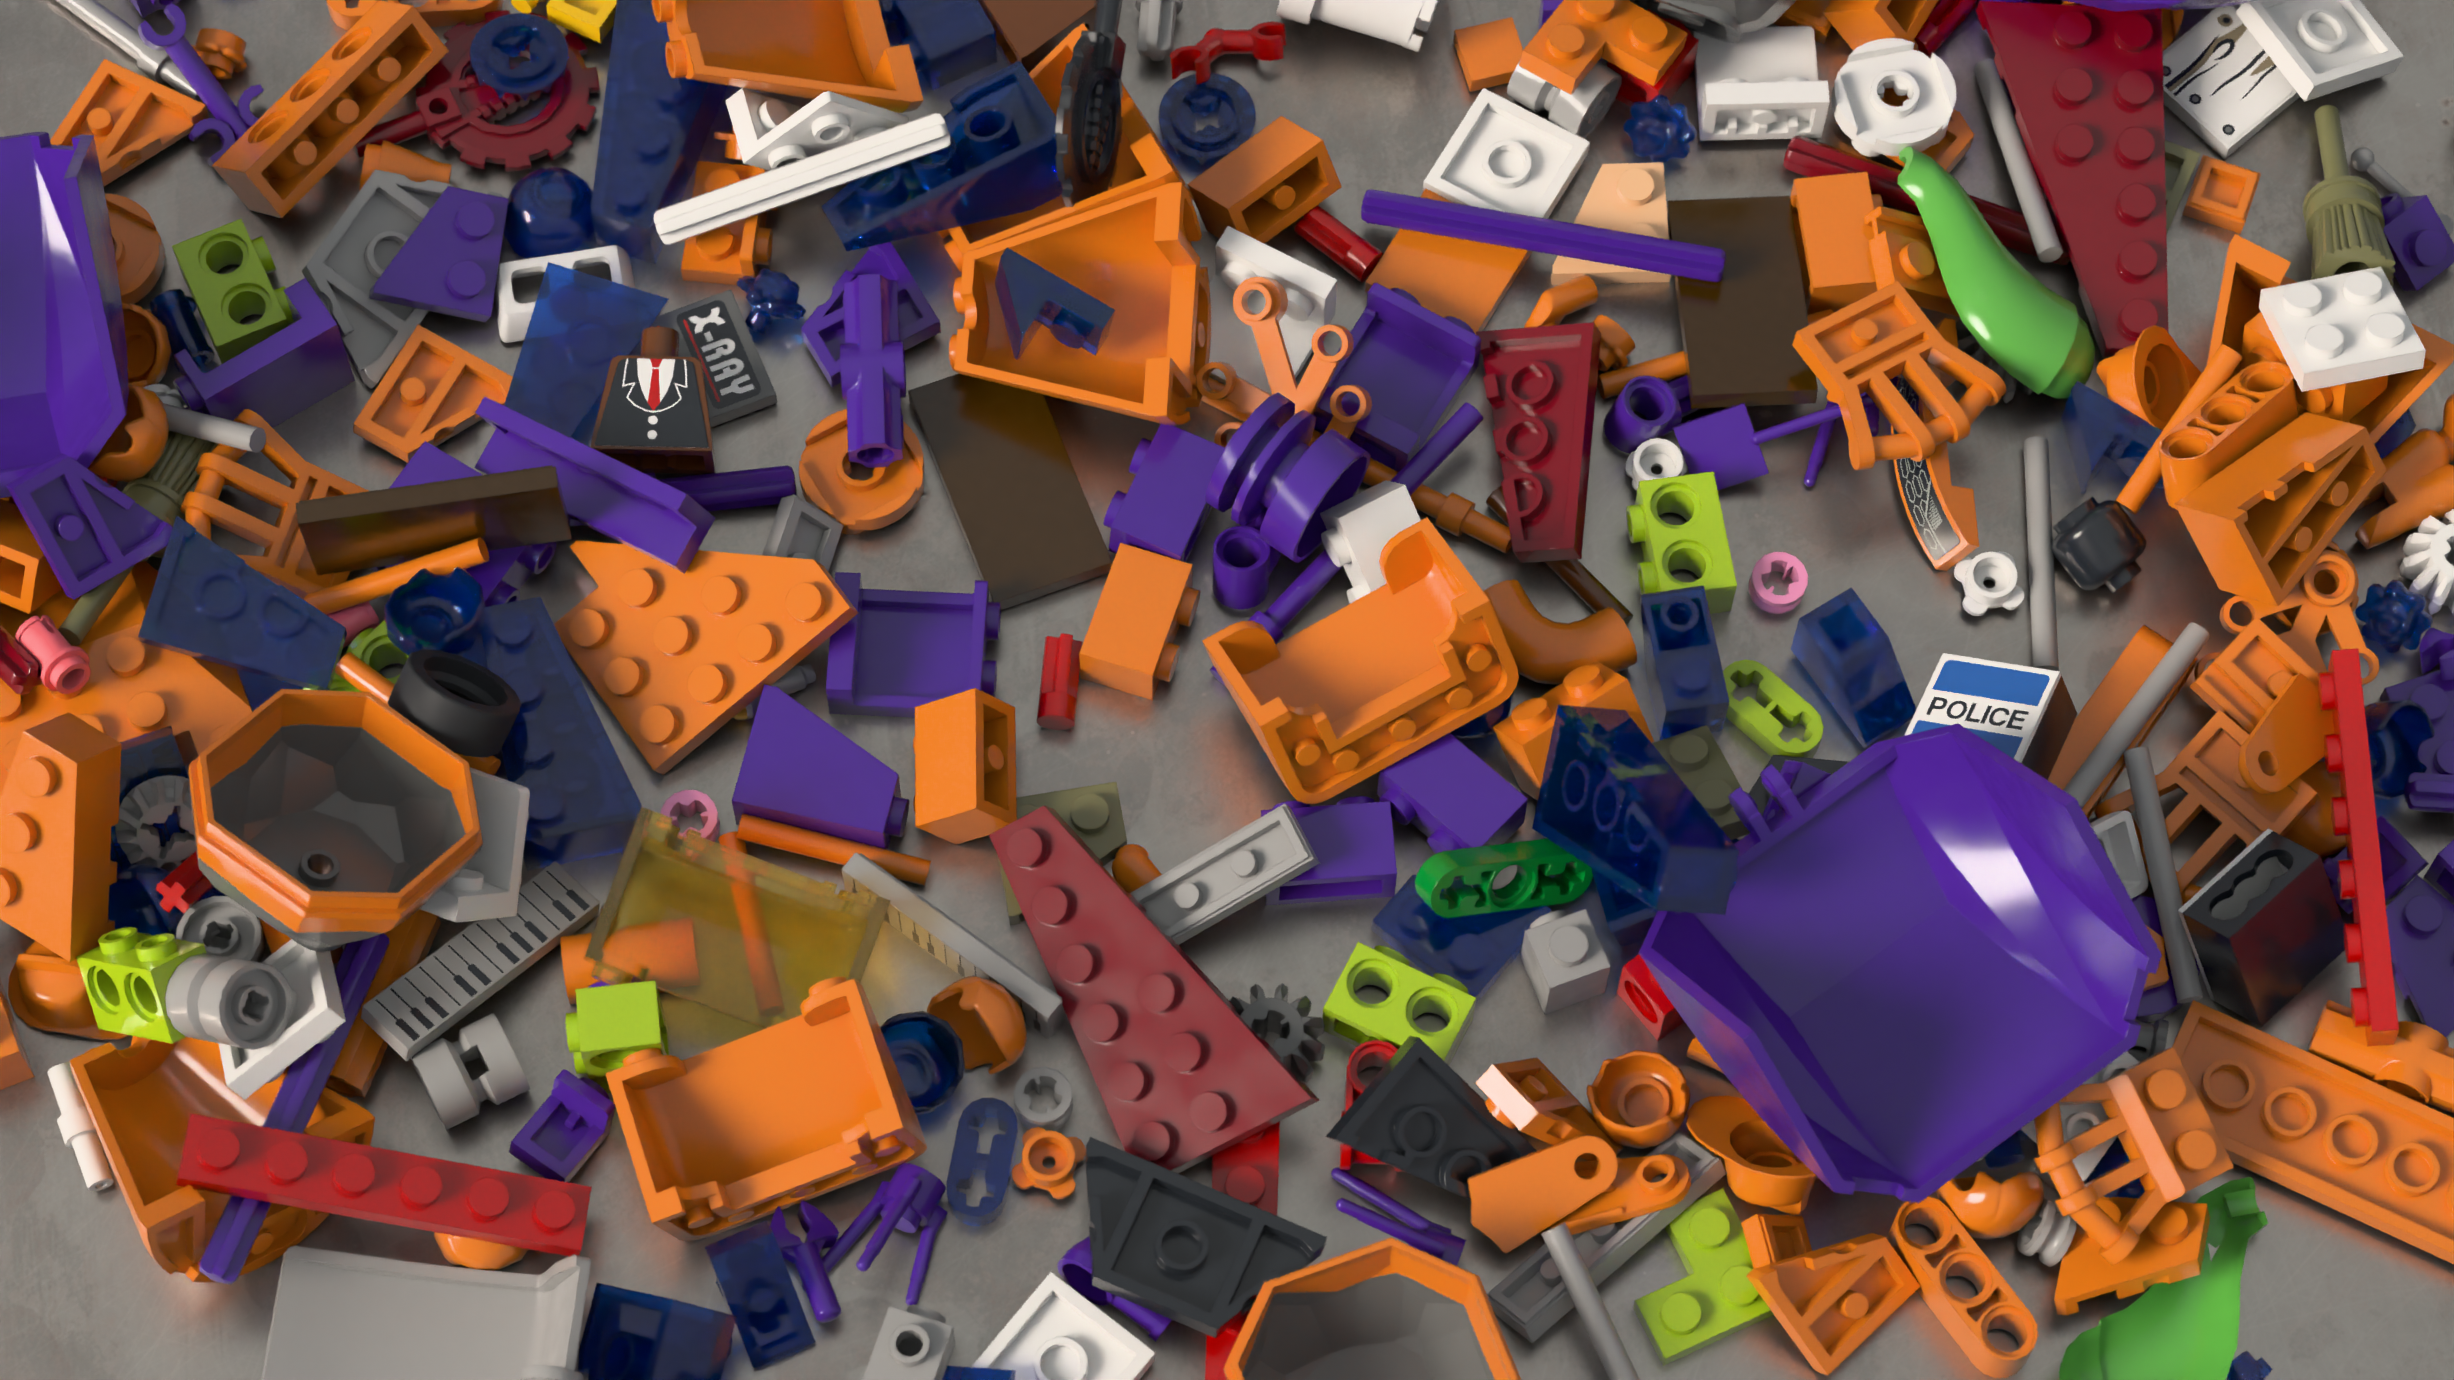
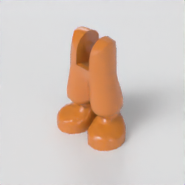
(2415, 483)

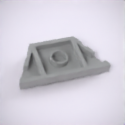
(358, 254)

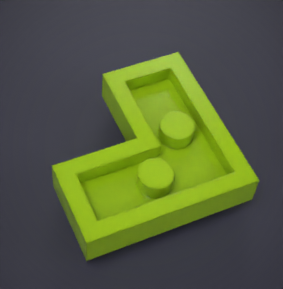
(1715, 1295)

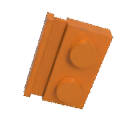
(1906, 254)
(2250, 675)

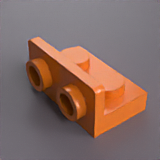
(731, 250)

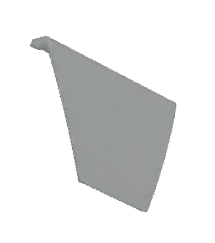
(422, 1321)

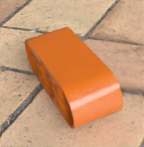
(2227, 426)
(1965, 1318)

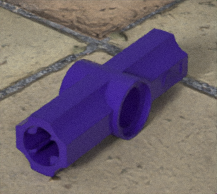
(873, 371)

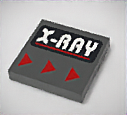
(730, 361)

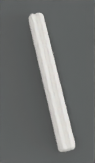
(802, 178)

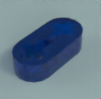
(967, 1159)

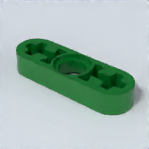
(1482, 864)

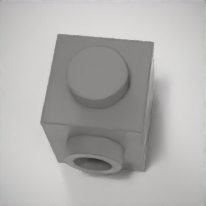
(1564, 959)
(911, 1346)

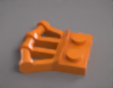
(1876, 341)
(285, 553)
(2212, 782)
(2163, 1134)

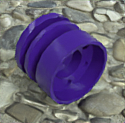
(1277, 471)

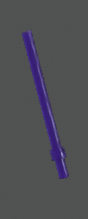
(1323, 568)

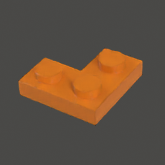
(1606, 29)

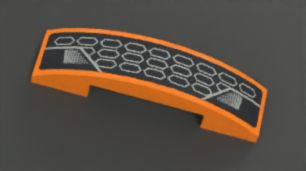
(1938, 512)

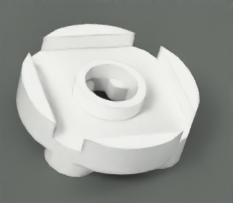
(1884, 128)

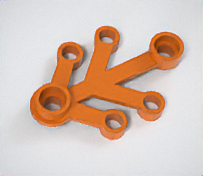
(1278, 365)
(2313, 611)

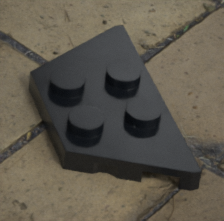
(1182, 1242)

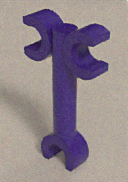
(229, 120)

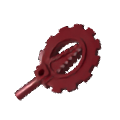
(462, 113)

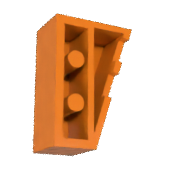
(2281, 505)
(59, 835)

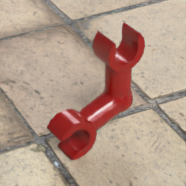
(1262, 41)

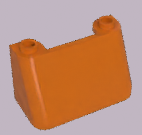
(1372, 674)
(766, 1116)

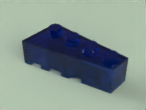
(647, 133)
(557, 744)
(1631, 815)

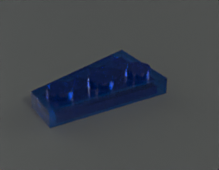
(570, 344)
(232, 615)

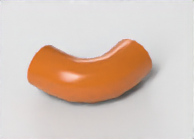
(1551, 649)

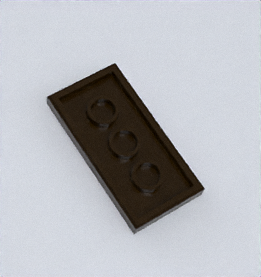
(1745, 325)
(1010, 487)
(429, 517)

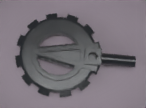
(1091, 109)

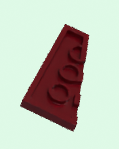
(1543, 420)

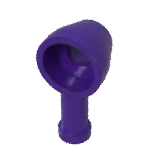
(1076, 1272)

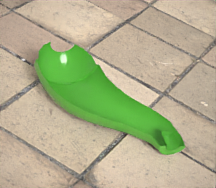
(2000, 302)
(2181, 1326)

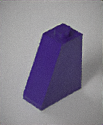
(816, 777)

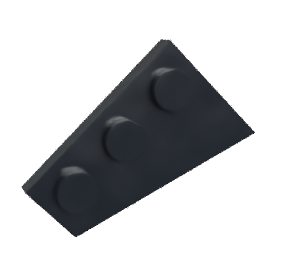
(1427, 1122)

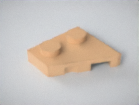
(1623, 200)

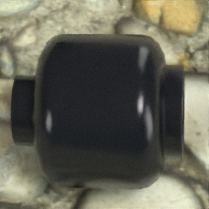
(2099, 545)

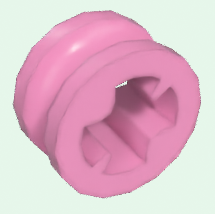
(1790, 567)
(688, 803)

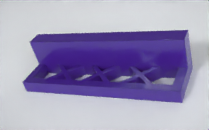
(599, 488)

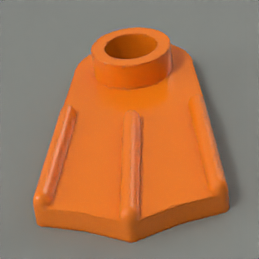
(2286, 738)
(1537, 1190)
(1631, 1191)

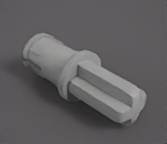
(1157, 27)

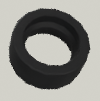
(456, 702)

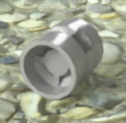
(1575, 112)
(224, 929)
(228, 1001)
(448, 1082)

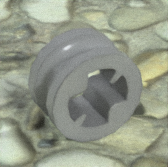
(1035, 1079)
(2047, 1234)

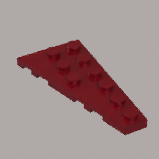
(2096, 138)
(1154, 1029)

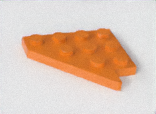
(697, 646)

